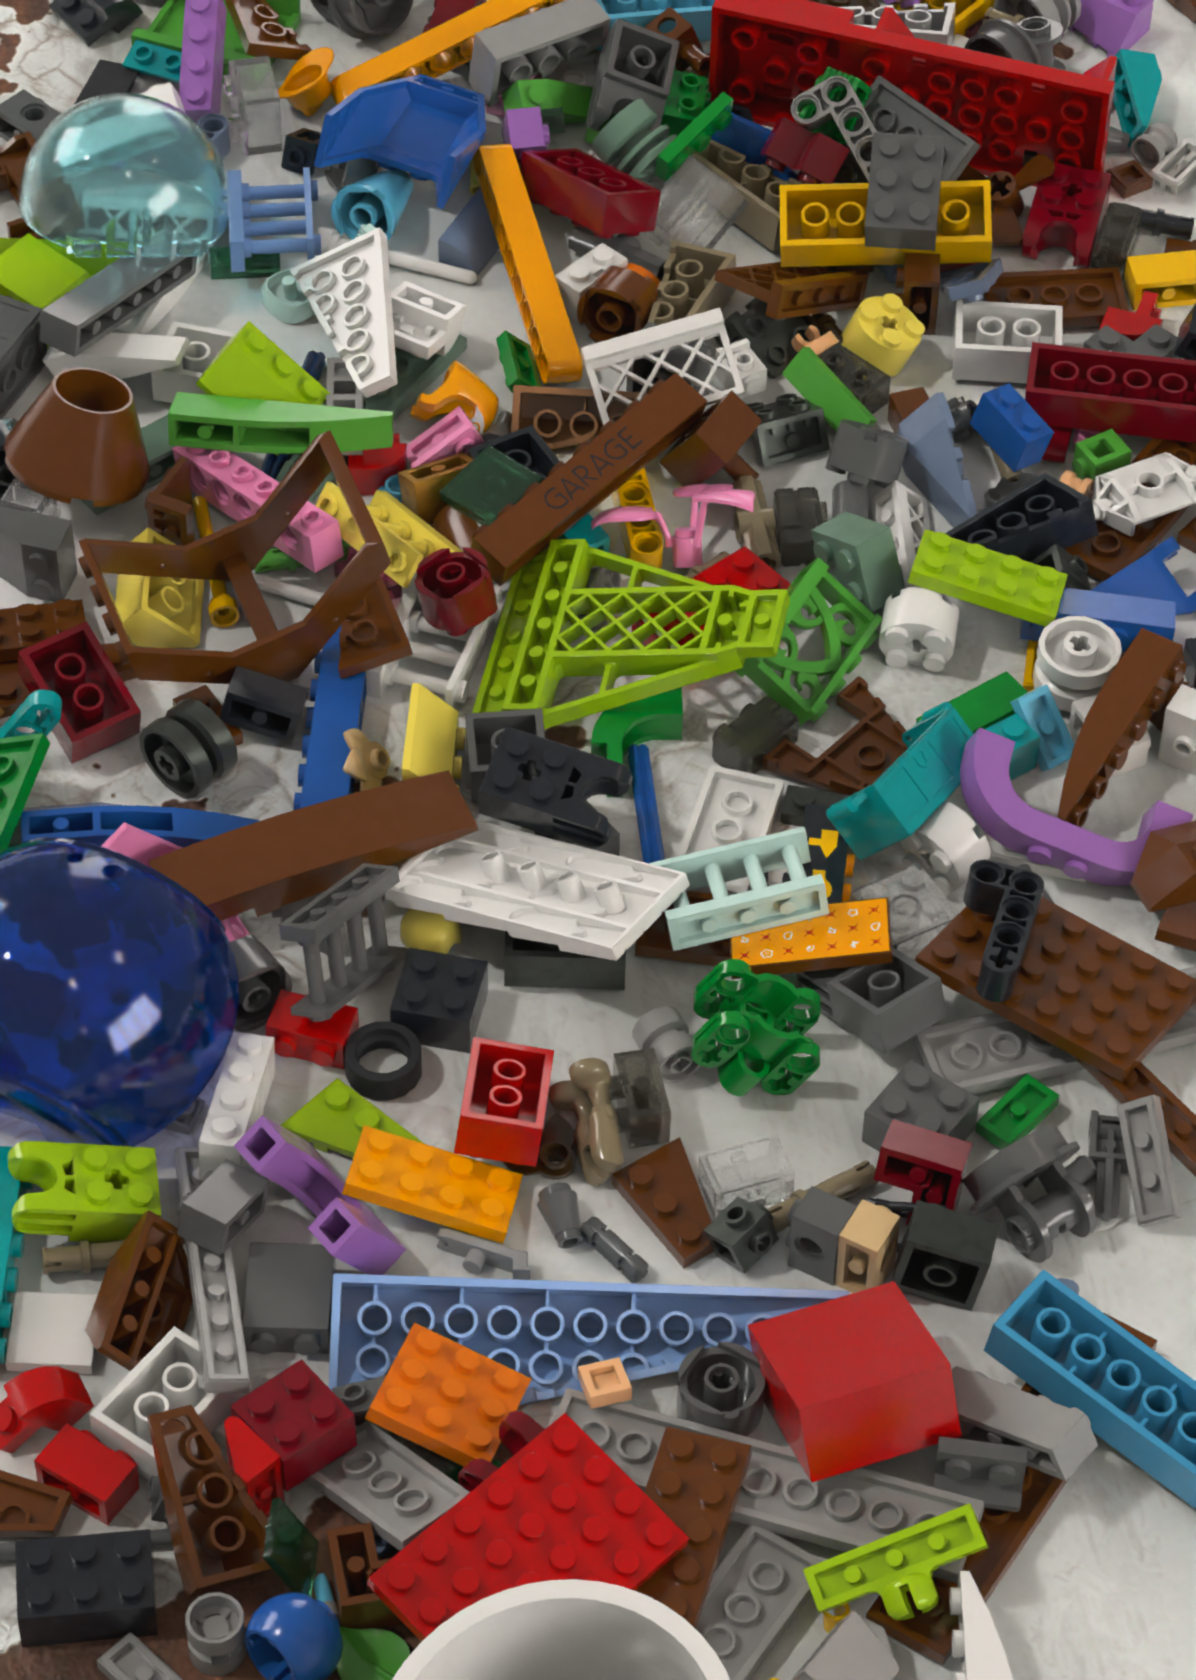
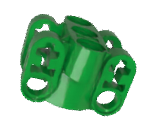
(753, 1031)

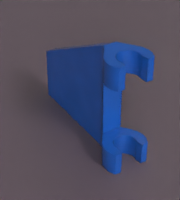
(1151, 579)

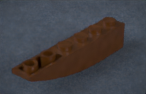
(1118, 719)

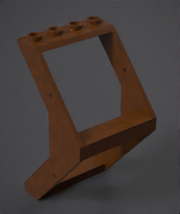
(232, 557)

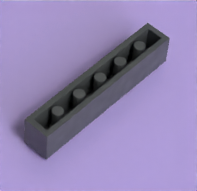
(111, 299)

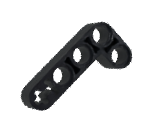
(1014, 901)

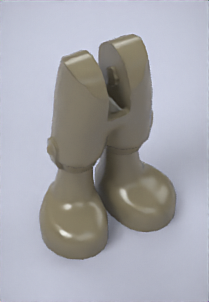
(597, 1126)

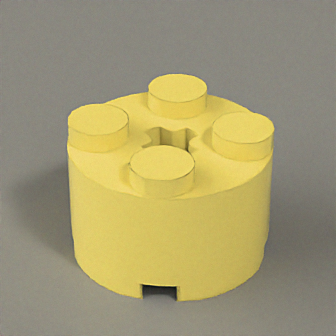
(883, 333)

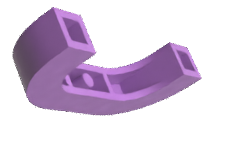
(1042, 836)

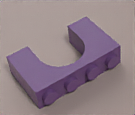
(342, 1222)

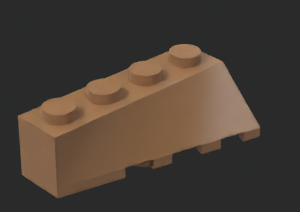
(563, 414)

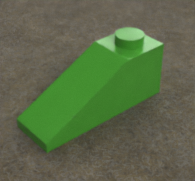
(550, 94)

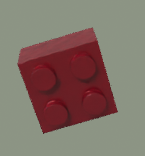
(299, 1422)

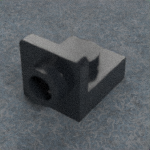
(300, 150)

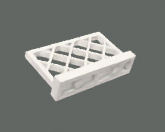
(657, 340)

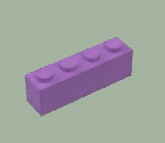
(202, 57)

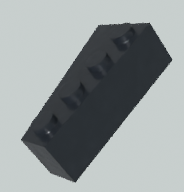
(1032, 520)

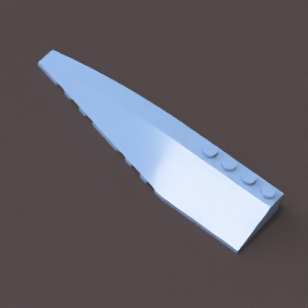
(544, 1324)

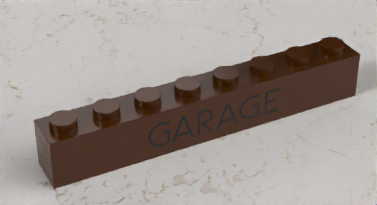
(588, 477)

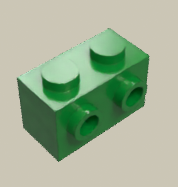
(685, 101)

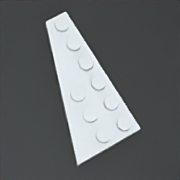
(354, 305)

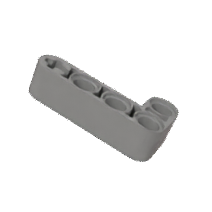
(840, 112)

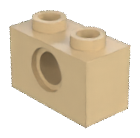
(867, 1247)

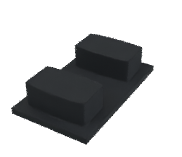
(108, 78)

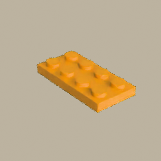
(433, 1184)

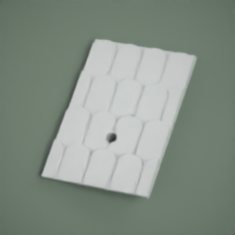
(539, 890)

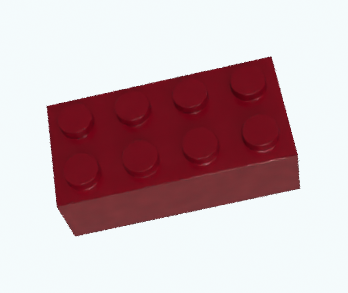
(589, 192)

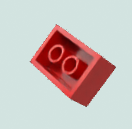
(504, 1102)

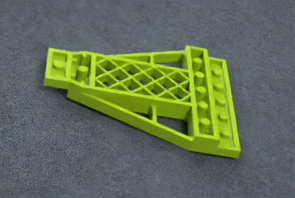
(542, 620)

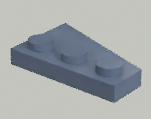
(970, 281)

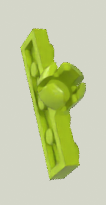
(898, 1565)

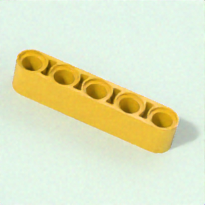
(640, 538)

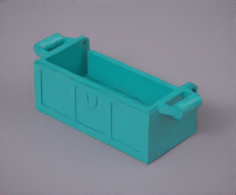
(908, 788)

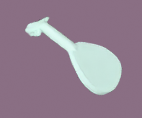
(285, 298)

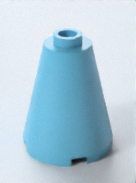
(372, 200)

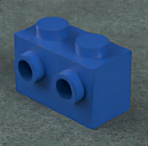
(1011, 427)

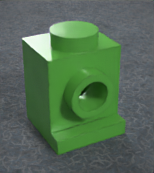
(1100, 455)

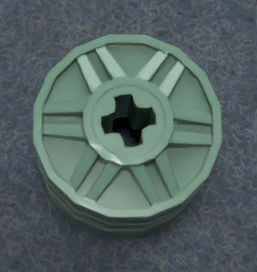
(631, 139)

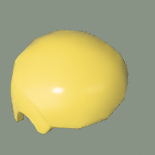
(429, 931)

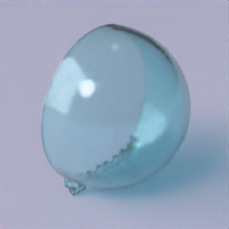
(126, 178)

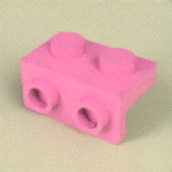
(446, 438)

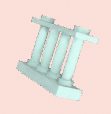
(751, 910)

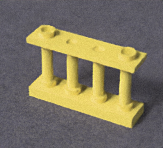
(402, 531)

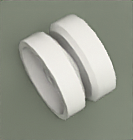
(1075, 658)

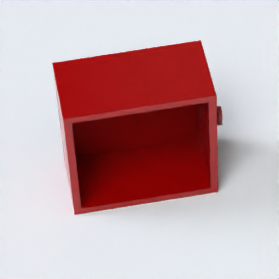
(855, 1381)

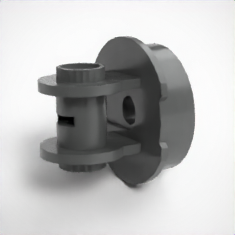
(364, 17)
(1025, 41)
(1023, 1163)

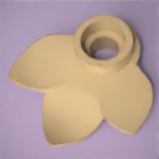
(366, 760)

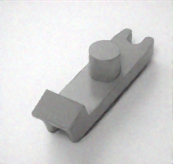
(480, 1252)

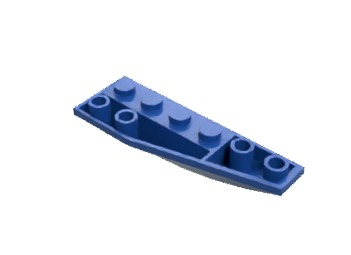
(99, 820)

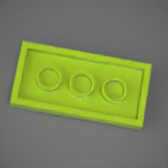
(987, 578)

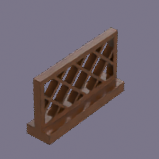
(797, 289)

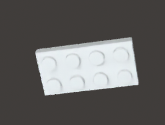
(731, 810)

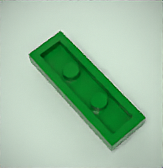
(695, 136)

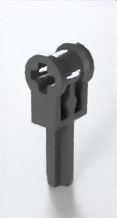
(1109, 1157)

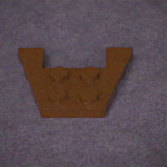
(856, 757)

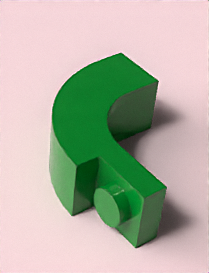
(638, 722)

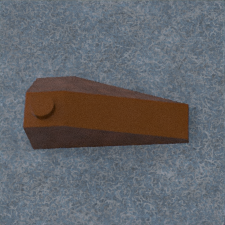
(209, 1514)

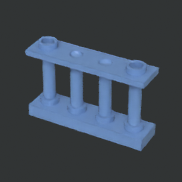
(242, 229)

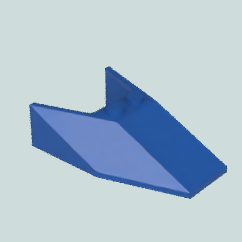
(409, 127)

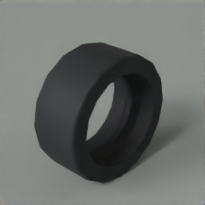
(383, 1036)

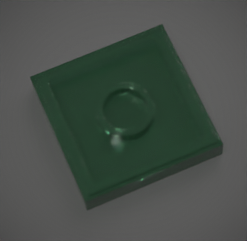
(488, 485)

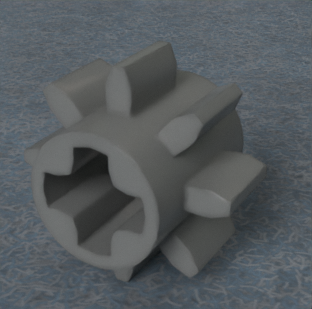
(962, 415)

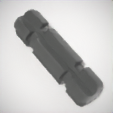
(614, 1249)

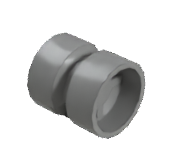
(670, 1038)
(216, 1634)

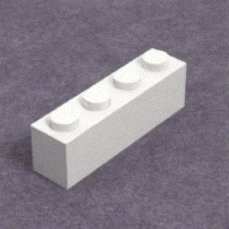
(237, 1099)

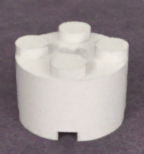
(918, 629)
(946, 847)

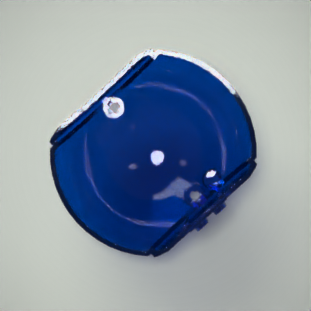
(107, 993)

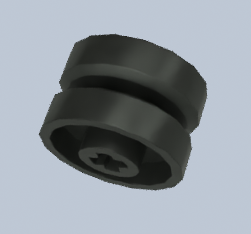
(188, 748)

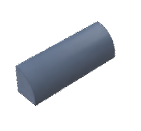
(469, 238)

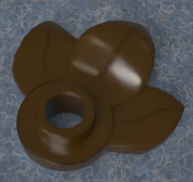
(554, 1147)

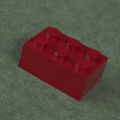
(94, 697)

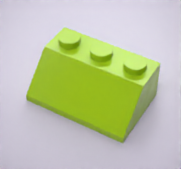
(259, 369)

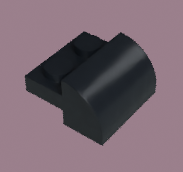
(95, 17)

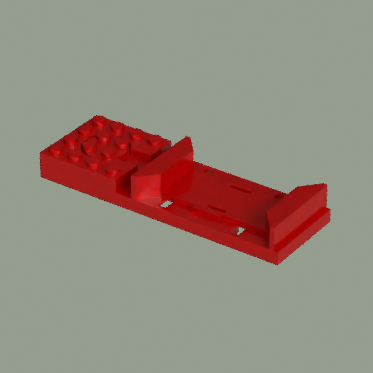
(778, 48)

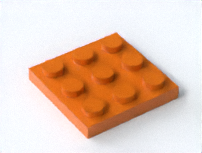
(446, 1397)

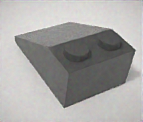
(37, 553)

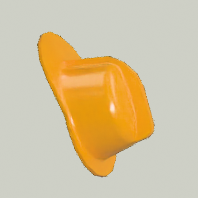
(308, 81)

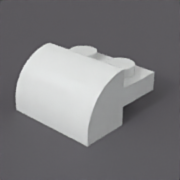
(425, 321)

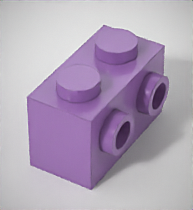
(525, 131)

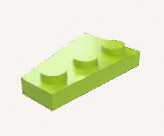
(336, 1120)

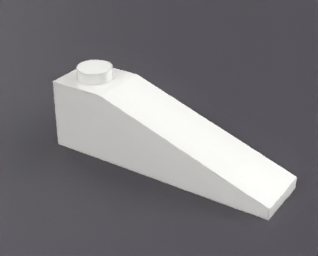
(123, 354)

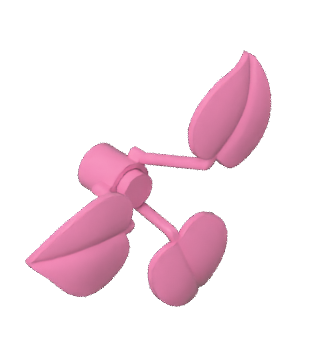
(687, 541)

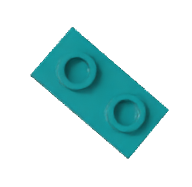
(154, 61)

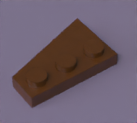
(372, 634)

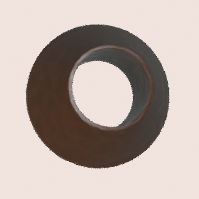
(81, 440)

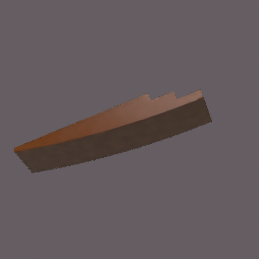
(318, 845)

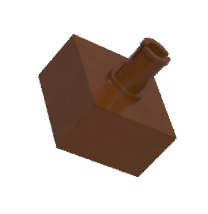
(714, 443)

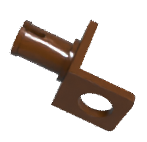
(690, 50)

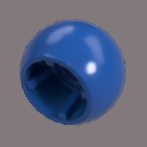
(294, 1638)

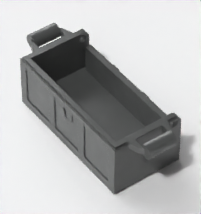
(19, 350)

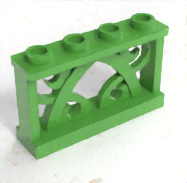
(808, 592)

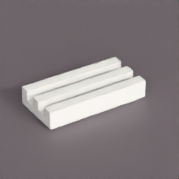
(1182, 173)

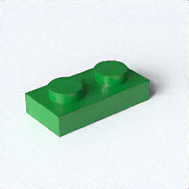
(517, 361)
(1017, 1112)

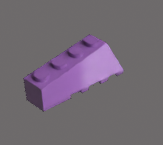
(1114, 23)

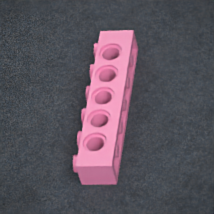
(240, 492)

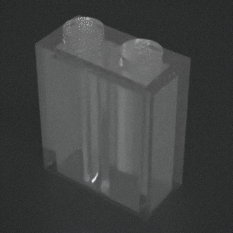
(696, 207)

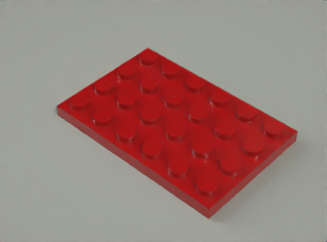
(540, 1517)

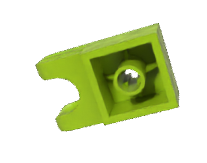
(87, 1189)

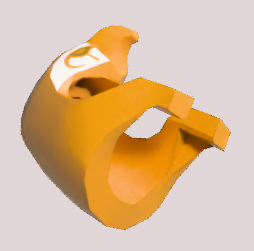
(461, 389)

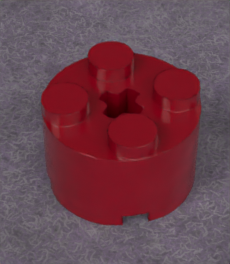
(455, 590)

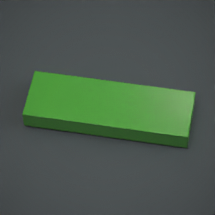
(825, 389)

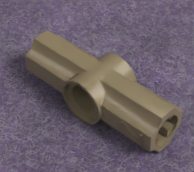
(758, 527)

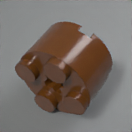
(617, 304)

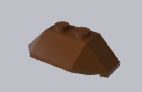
(1167, 868)
(141, 1293)

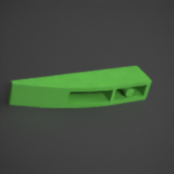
(272, 425)

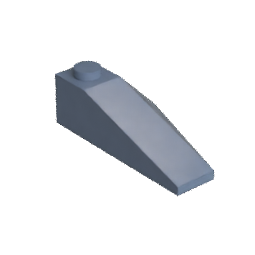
(934, 462)

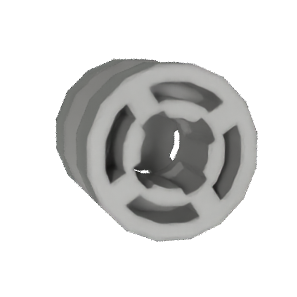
(1154, 144)

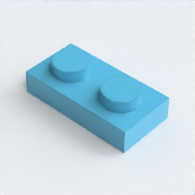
(1043, 716)

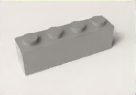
(1003, 1414)

